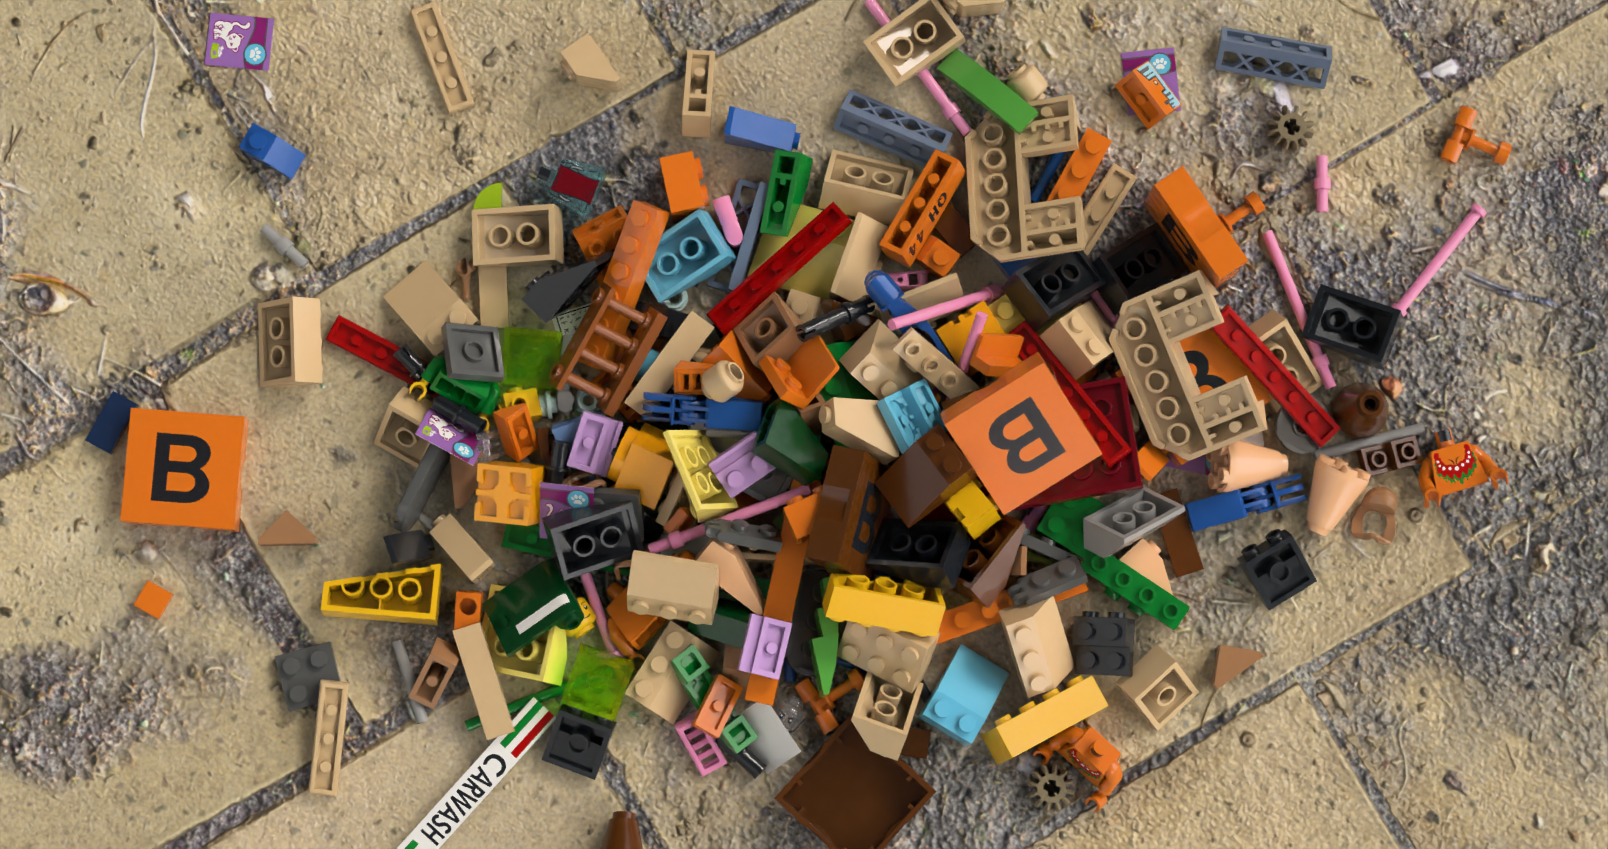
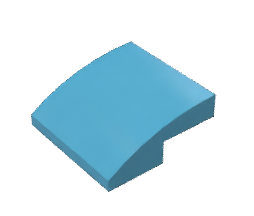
(911, 413)

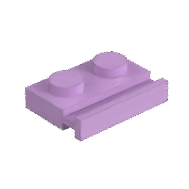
(594, 443)
(739, 467)
(764, 646)

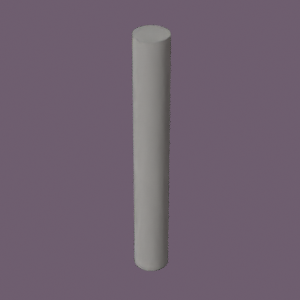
(409, 679)

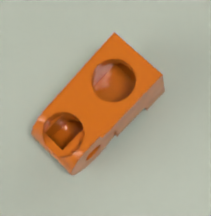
(468, 608)

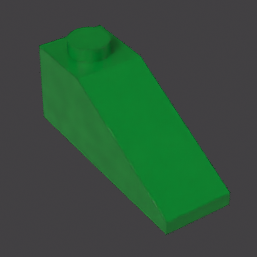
(785, 191)

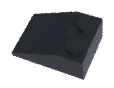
(1138, 266)
(1052, 286)
(559, 290)
(1353, 326)
(592, 537)
(924, 554)

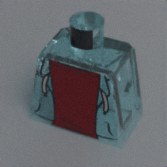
(574, 186)

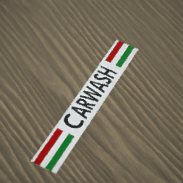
(480, 778)

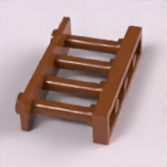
(622, 372)

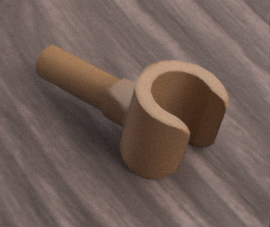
(465, 271)

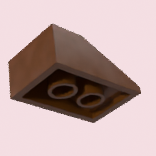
(925, 476)
(990, 561)

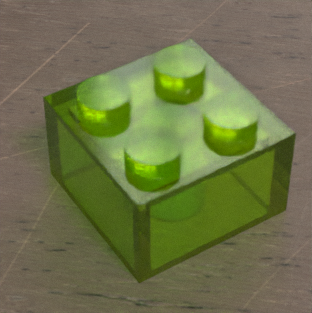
(530, 357)
(597, 682)

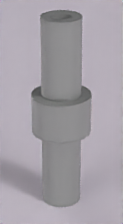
(284, 246)

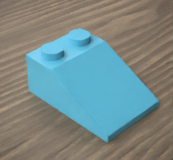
(688, 256)
(964, 695)

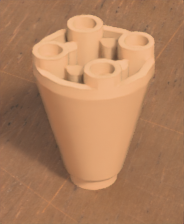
(1244, 466)
(1333, 492)

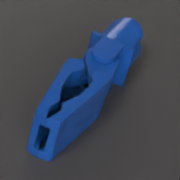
(888, 296)
(733, 414)
(1231, 506)

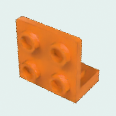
(601, 234)
(802, 374)

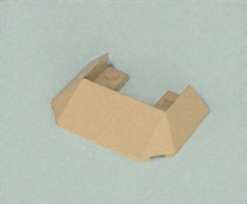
(999, 185)
(1161, 377)

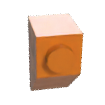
(937, 257)
(1151, 460)

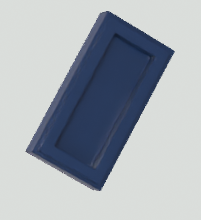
(111, 423)

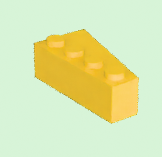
(973, 509)
(391, 597)
(884, 604)
(1045, 719)

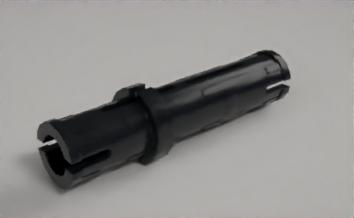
(844, 314)

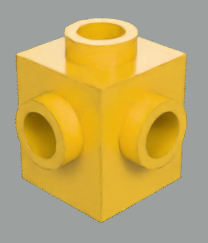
(517, 396)

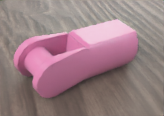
(728, 221)
(902, 278)

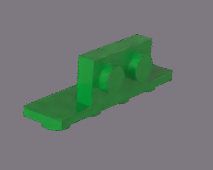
(1135, 589)

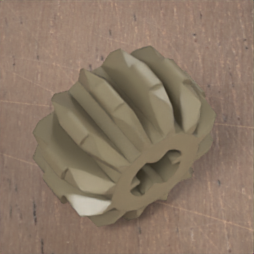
(1299, 125)
(1043, 794)

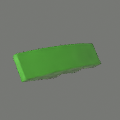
(987, 91)
(824, 649)

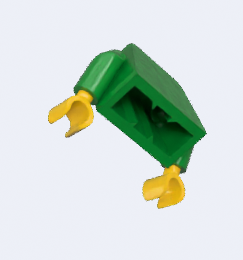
(474, 394)

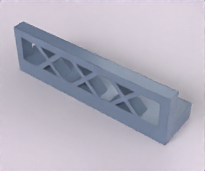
(1274, 49)
(890, 133)
(749, 233)

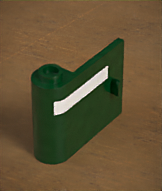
(533, 607)

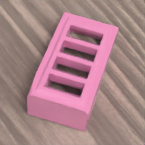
(710, 766)

